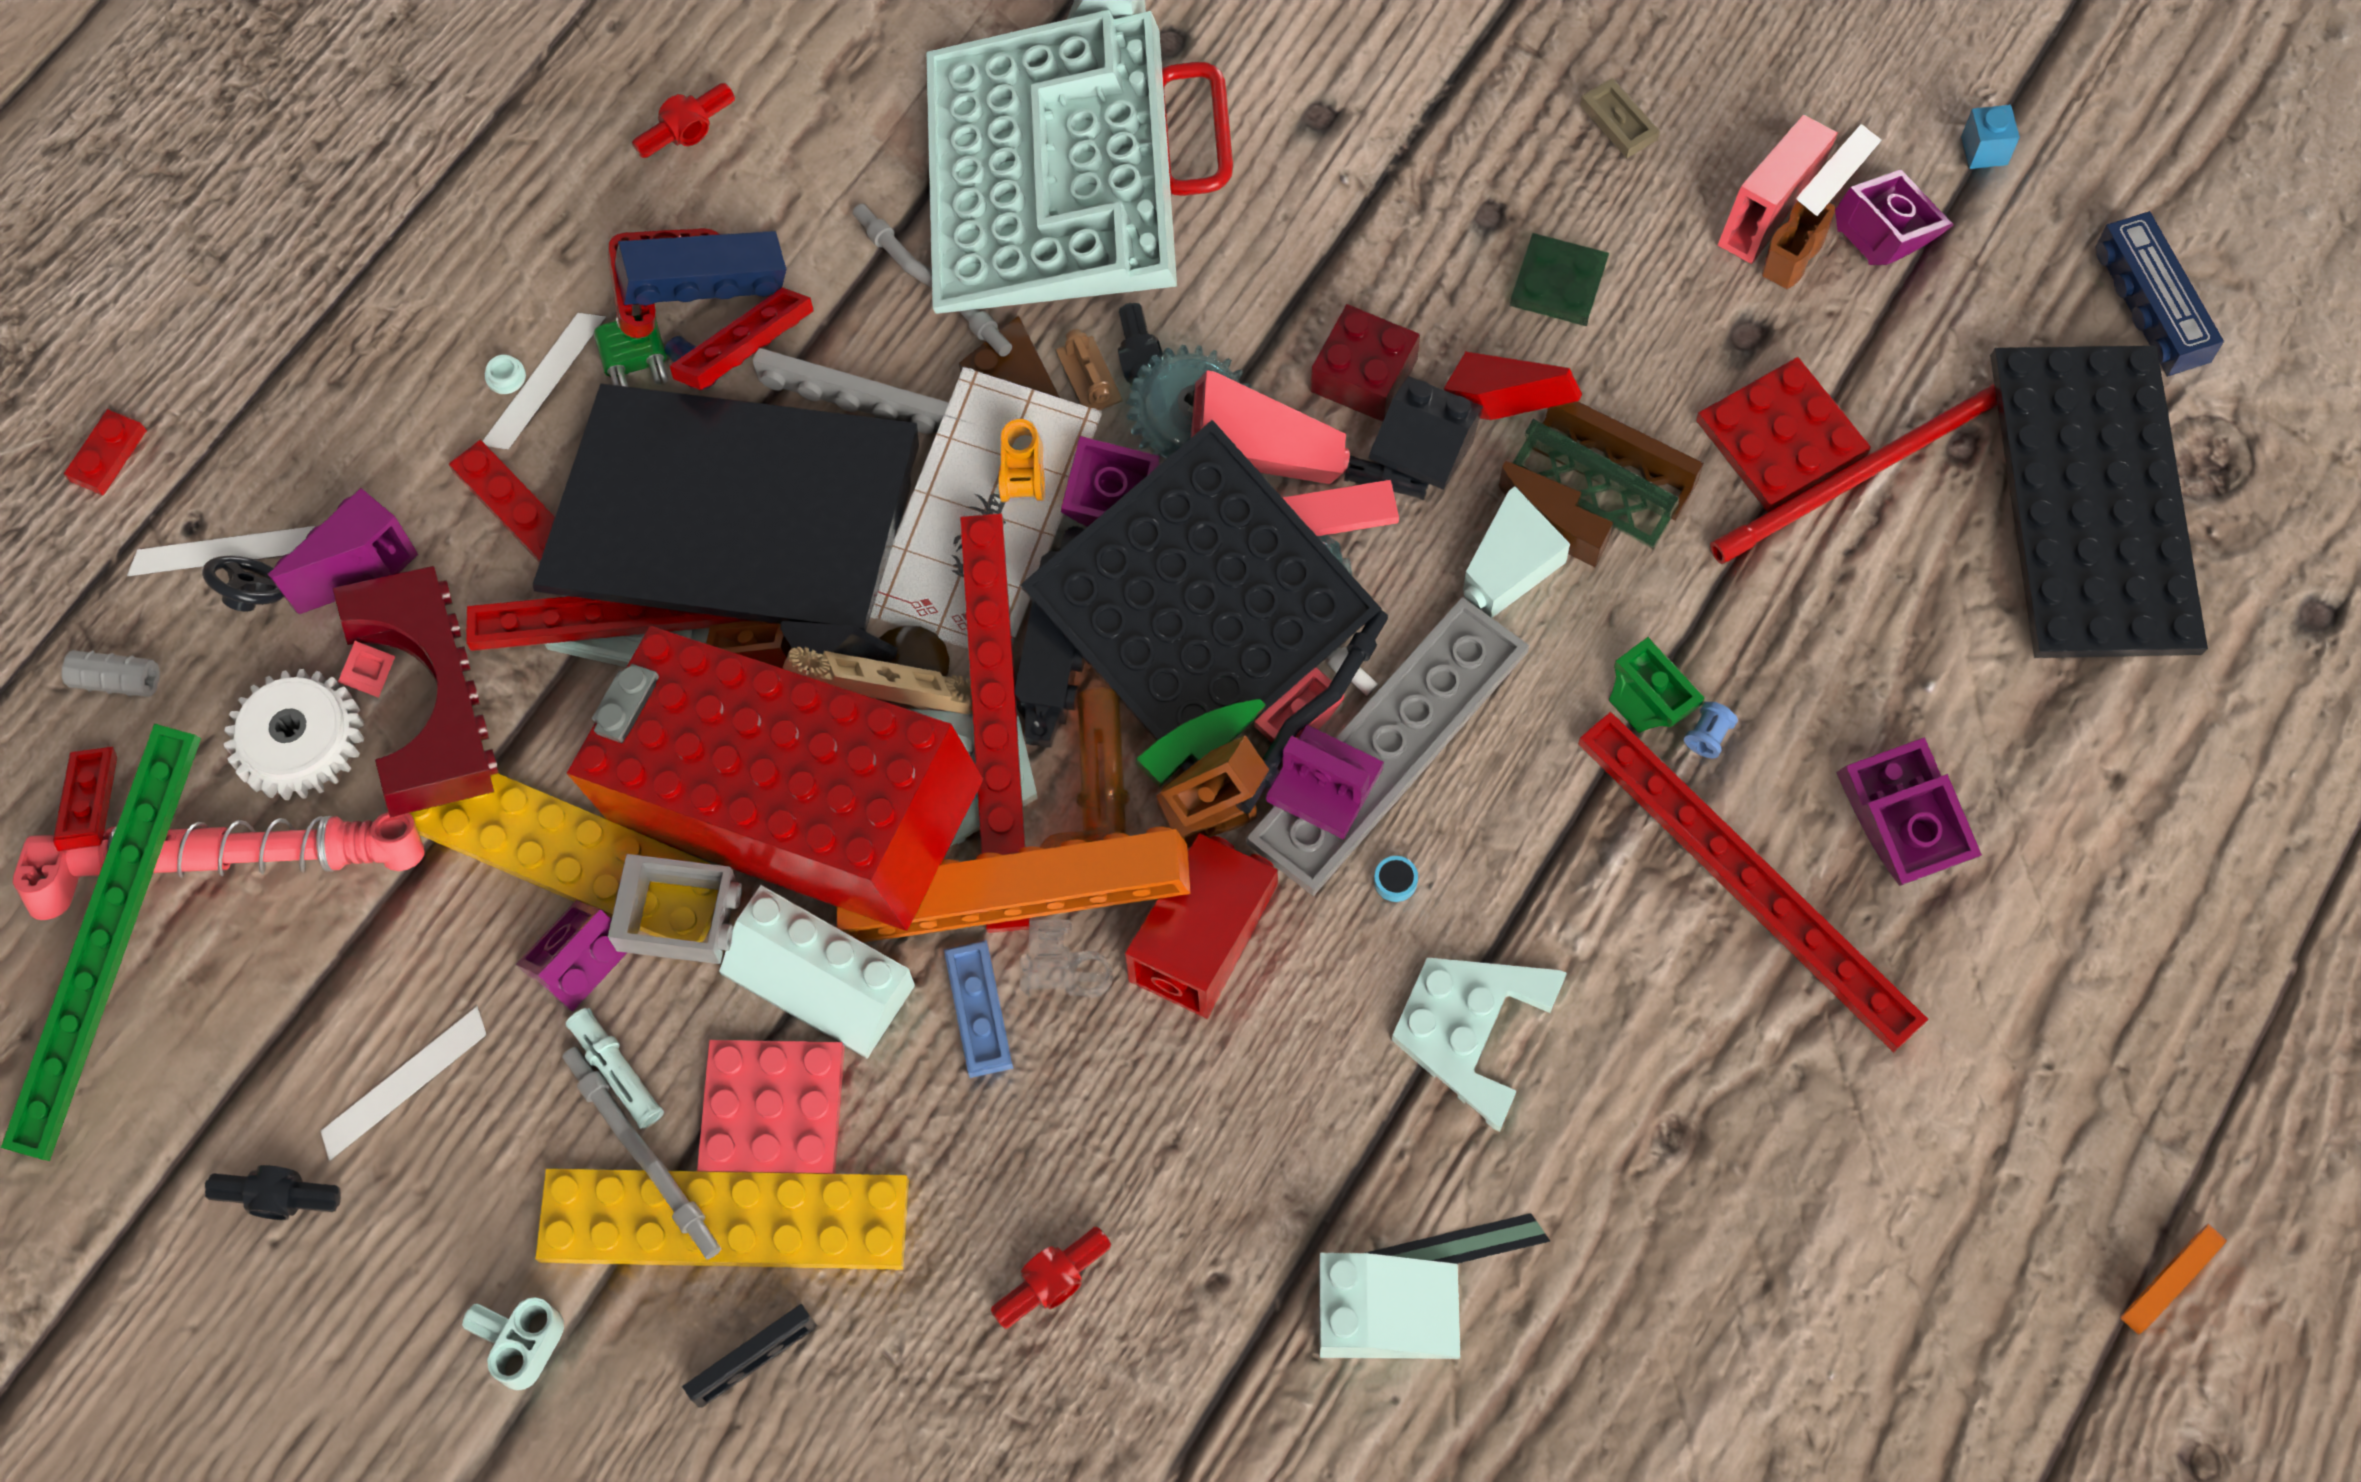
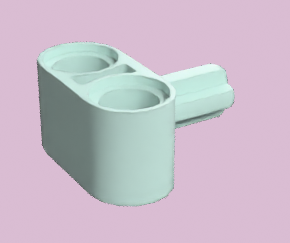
(513, 1338)

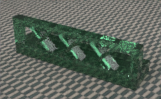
(1608, 474)

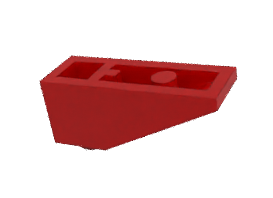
(1511, 385)

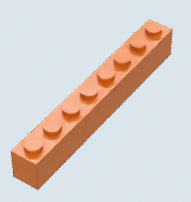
(1042, 883)

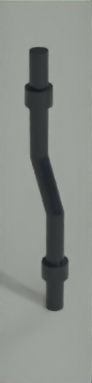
(1359, 650)

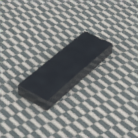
(749, 1356)

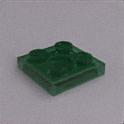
(1559, 279)

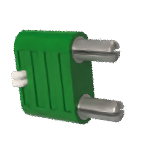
(626, 354)

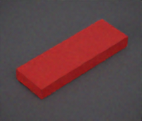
(85, 799)

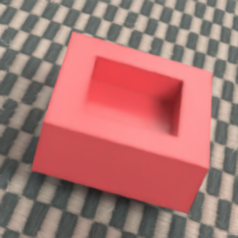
(366, 669)

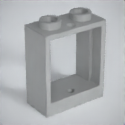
(631, 899)

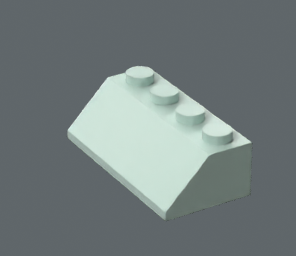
(815, 971)

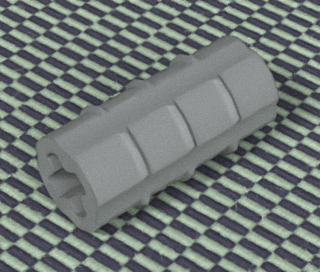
(110, 673)

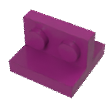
(1324, 781)
(573, 954)

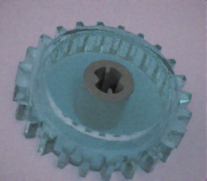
(1164, 396)

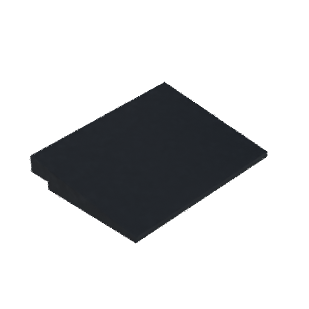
(730, 508)

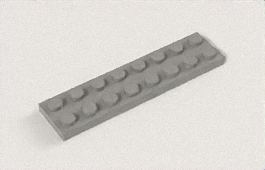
(1406, 730)

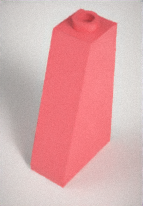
(1774, 186)
(1268, 432)

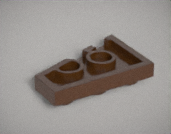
(1019, 367)

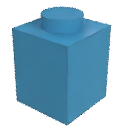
(1990, 136)

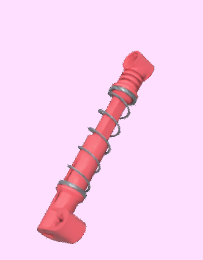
(334, 843)

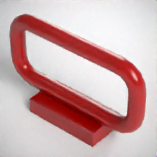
(1221, 128)

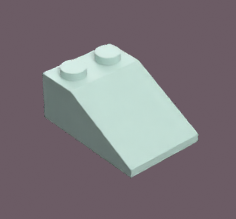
(1387, 1307)

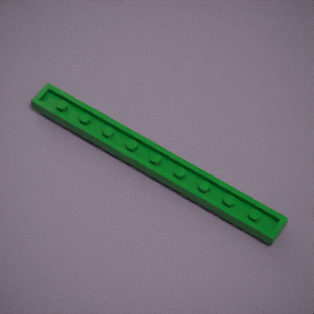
(101, 943)

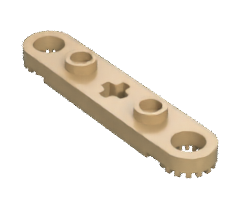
(884, 680)

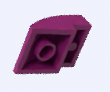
(1102, 477)
(1909, 812)

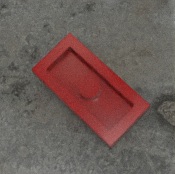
(105, 452)

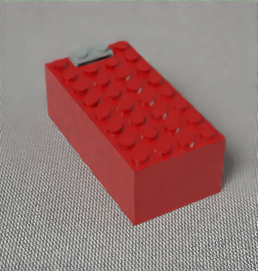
(778, 775)

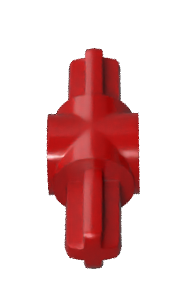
(683, 120)
(1050, 1277)

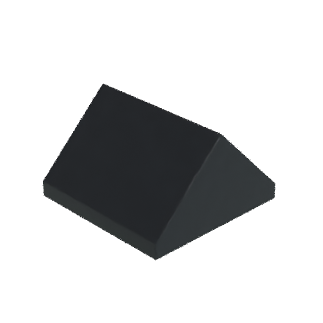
(837, 639)

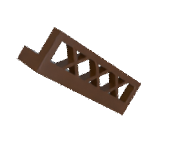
(1627, 446)

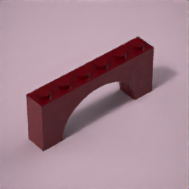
(448, 754)

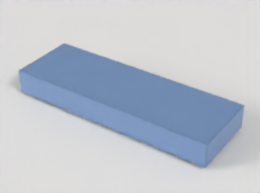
(978, 1009)

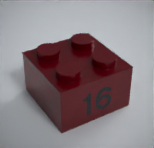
(1364, 362)

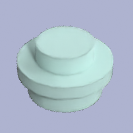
(504, 374)

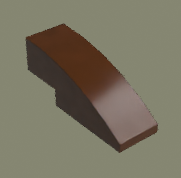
(1559, 505)

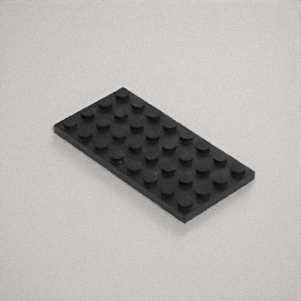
(2097, 502)

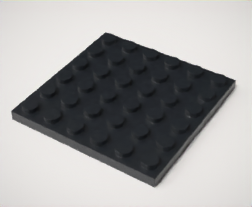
(1200, 590)

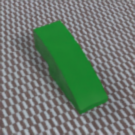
(1197, 739)

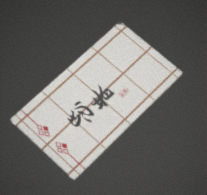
(961, 479)

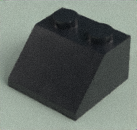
(1426, 432)

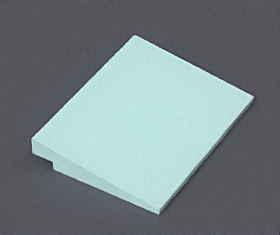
(1049, 164)

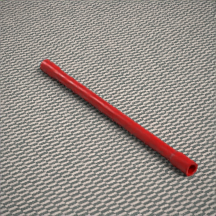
(1748, 535)

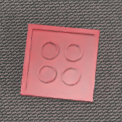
(771, 1107)

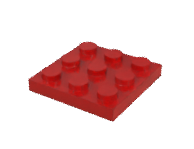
(1783, 434)

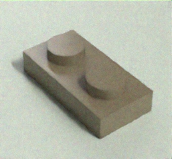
(1619, 118)

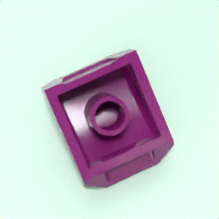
(1889, 218)

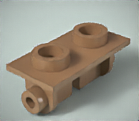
(1088, 371)

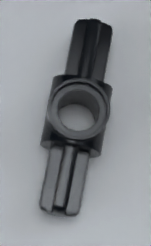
(1138, 344)
(272, 1192)

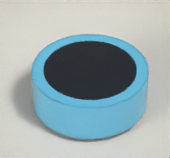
(1396, 878)

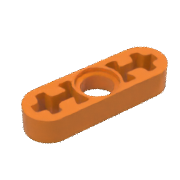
(2173, 1279)

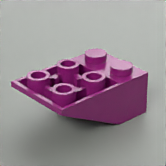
(349, 547)

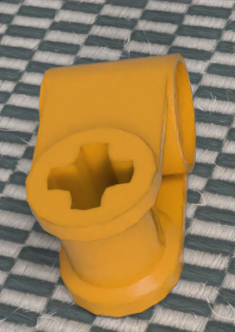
(1021, 470)

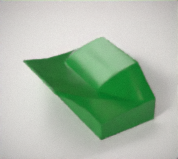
(1652, 689)

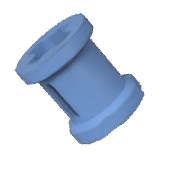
(1696, 738)

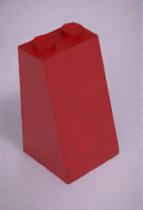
(1198, 937)

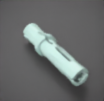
(604, 1053)

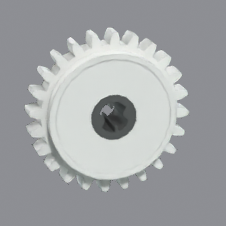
(264, 739)

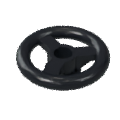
(244, 588)

